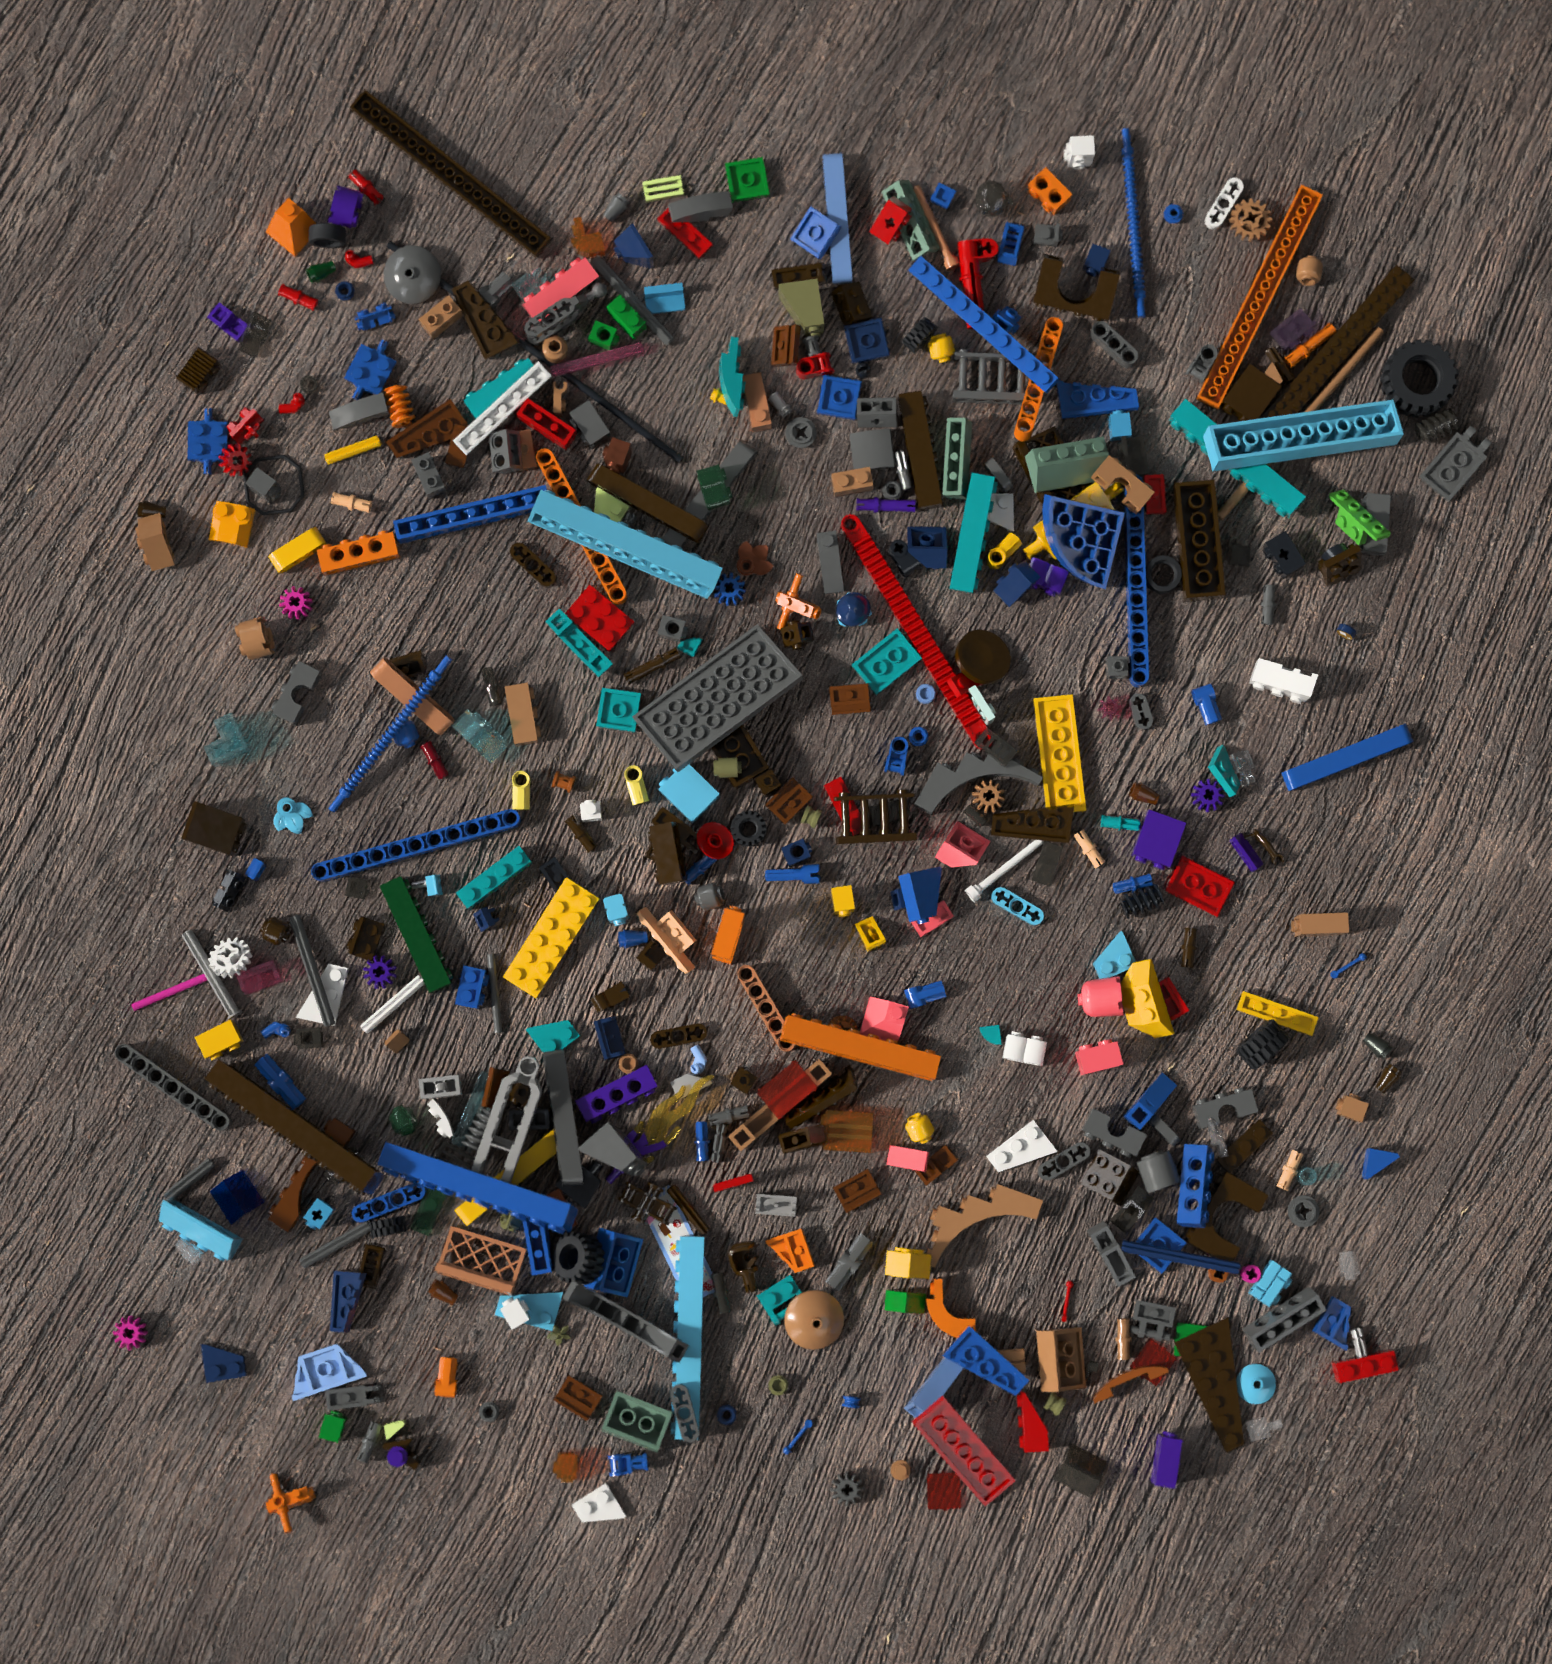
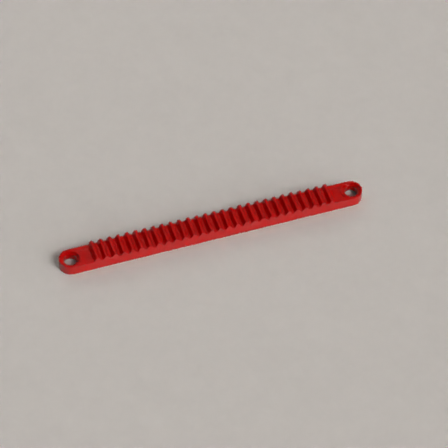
(913, 626)

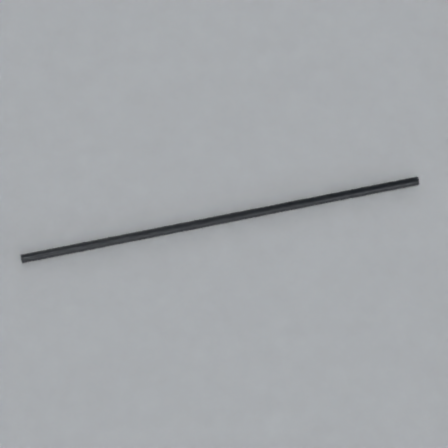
(580, 385)

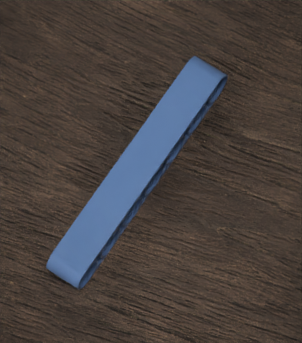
(837, 212)

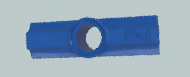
(280, 1081)

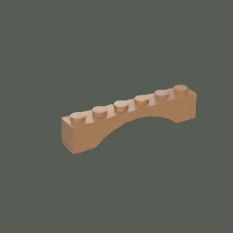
(765, 1118)

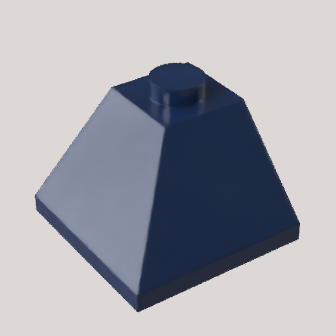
(632, 248)
(928, 545)

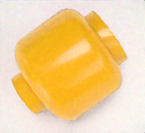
(941, 347)
(919, 1128)

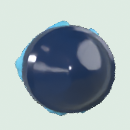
(853, 610)

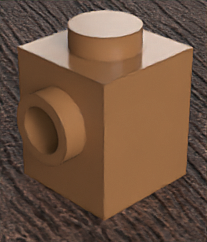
(1351, 1108)

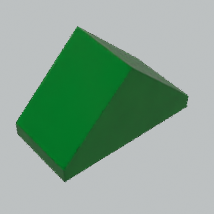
(905, 1302)

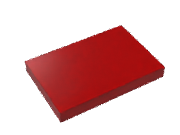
(1199, 886)

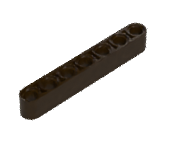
(648, 503)

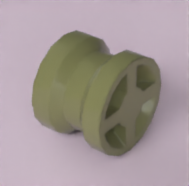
(811, 816)
(1054, 1403)

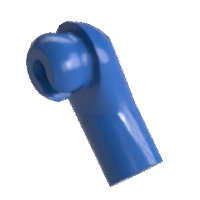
(276, 1028)

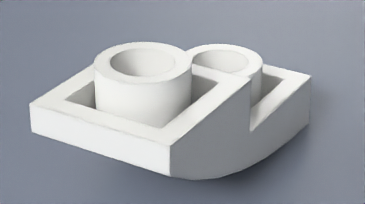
(444, 1124)

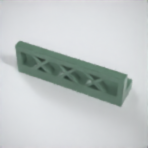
(918, 221)

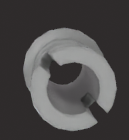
(780, 405)

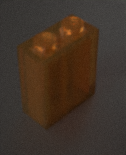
(847, 1131)

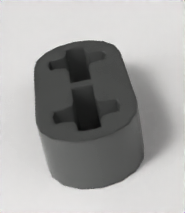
(1000, 477)
(1144, 709)
(1162, 1128)

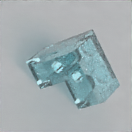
(479, 734)
(231, 743)

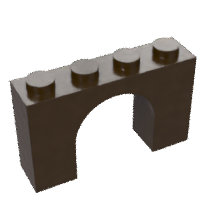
(1096, 305)
(1227, 1189)

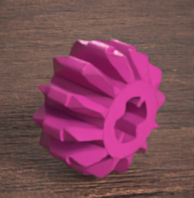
(302, 599)
(130, 1324)

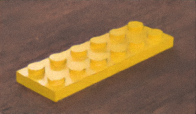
(1059, 751)
(551, 937)

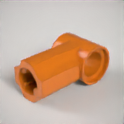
(446, 1382)

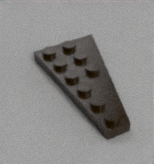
(1212, 1371)

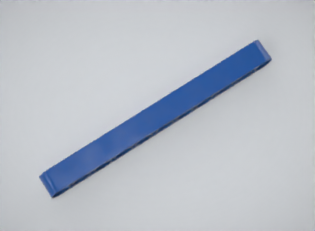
(1136, 590)
(406, 844)

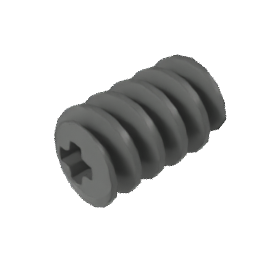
(477, 1133)

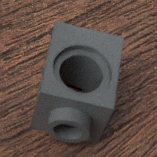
(666, 622)
(1116, 667)

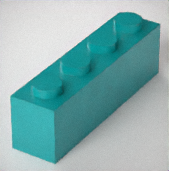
(491, 390)
(494, 878)

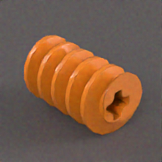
(398, 406)

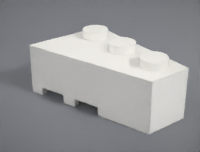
(1282, 681)

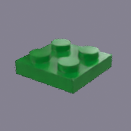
(747, 179)

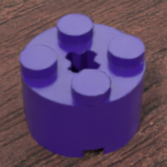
(344, 207)

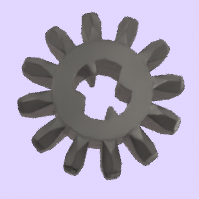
(852, 1493)

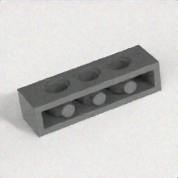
(1284, 1319)

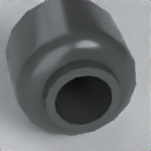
(709, 896)

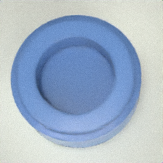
(925, 693)

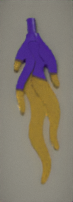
(660, 1122)

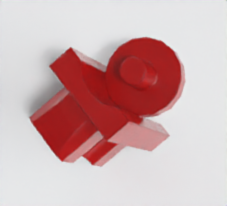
(246, 427)

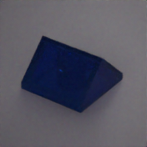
(237, 1196)

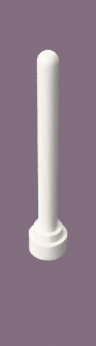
(975, 891)

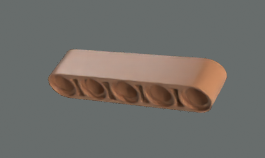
(403, 688)
(759, 1001)

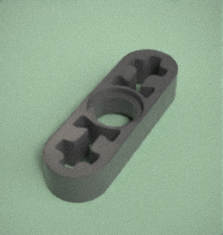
(1079, 1158)
(675, 1399)

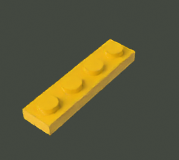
(1282, 1014)

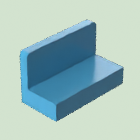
(665, 298)

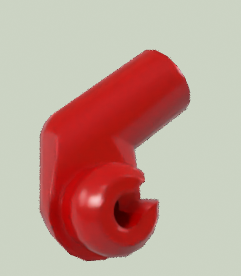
(294, 406)

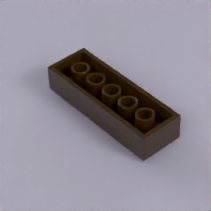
(1199, 540)

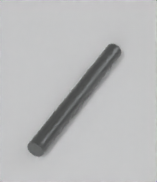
(494, 993)

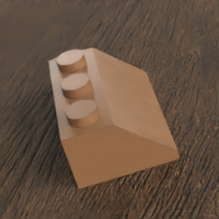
(1061, 1359)

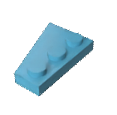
(542, 1308)

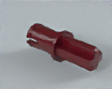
(434, 760)

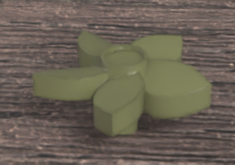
(559, 1334)

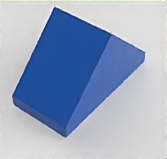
(1376, 1160)

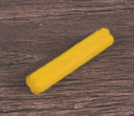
(353, 449)

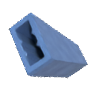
(933, 1387)

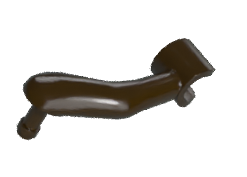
(1266, 844)

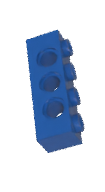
(1191, 1156)

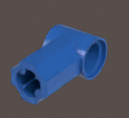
(1205, 699)
(920, 996)

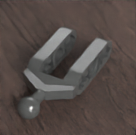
(573, 308)

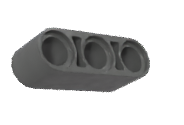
(1118, 353)

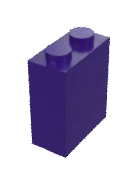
(1158, 840)
(1166, 1460)

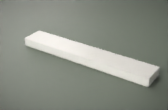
(502, 408)

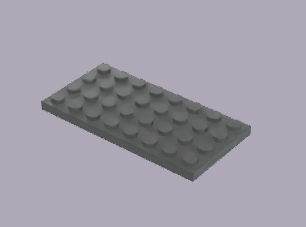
(717, 698)

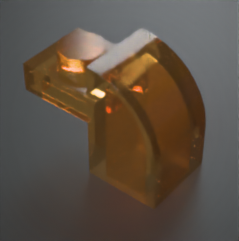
(586, 245)

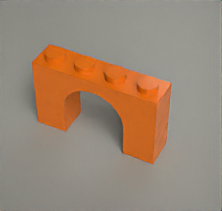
(728, 935)

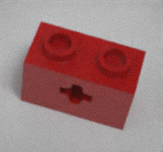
(882, 226)

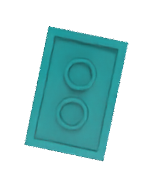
(886, 661)

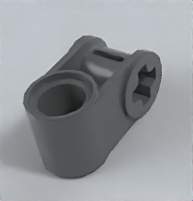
(1200, 365)

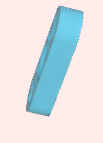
(1007, 894)

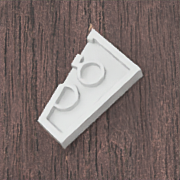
(333, 982)
(1020, 1148)

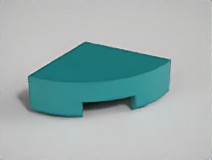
(690, 646)
(991, 1034)

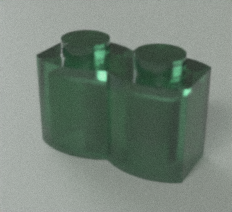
(713, 487)

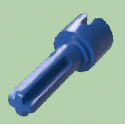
(804, 874)

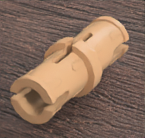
(351, 502)
(1089, 848)
(1289, 1170)

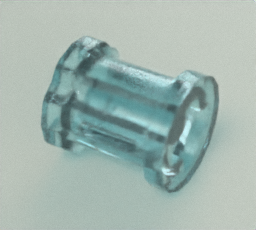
(1313, 1176)

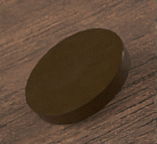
(982, 657)

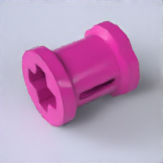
(1248, 1268)

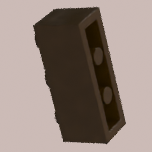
(667, 853)

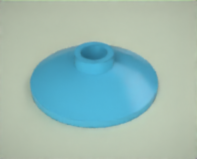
(1246, 1379)

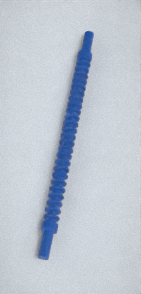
(1127, 152)
(435, 676)

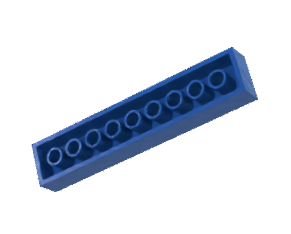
(477, 1187)

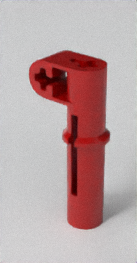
(970, 267)

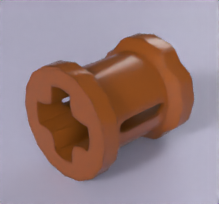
(563, 781)
(1211, 1272)

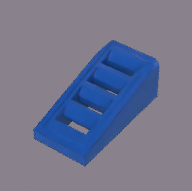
(1007, 255)

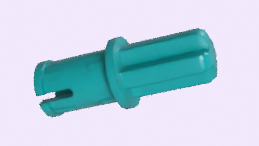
(1120, 823)

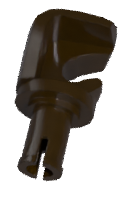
(743, 1265)

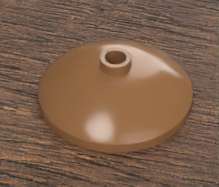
(806, 1309)

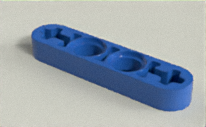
(389, 1203)

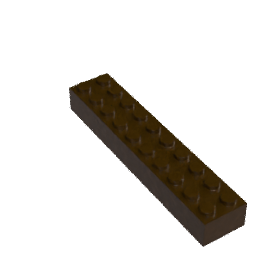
(294, 1127)

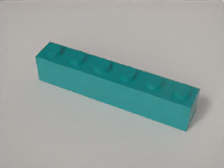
(972, 533)

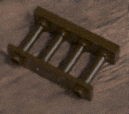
(885, 834)

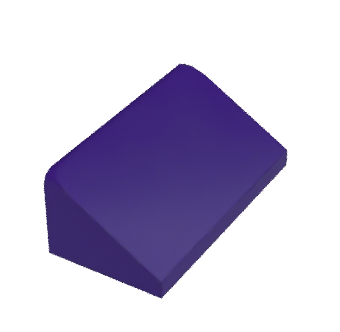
(1246, 852)

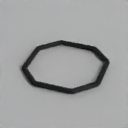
(275, 511)

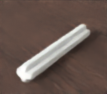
(392, 1004)

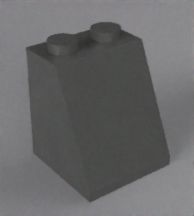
(615, 1149)

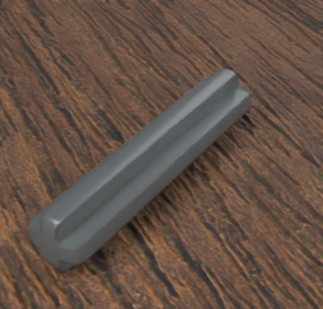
(189, 1179)

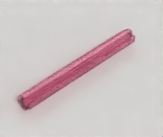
(597, 359)

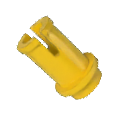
(717, 396)

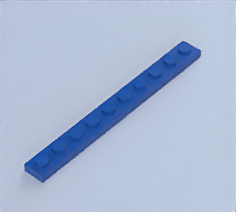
(984, 324)

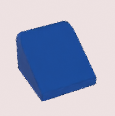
(255, 869)

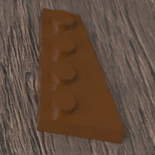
(428, 431)

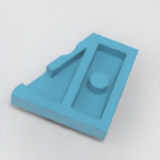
(1115, 958)

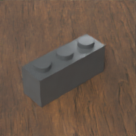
(1379, 507)

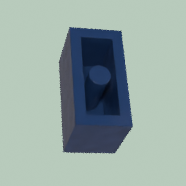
(1016, 583)

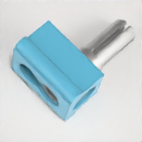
(432, 883)

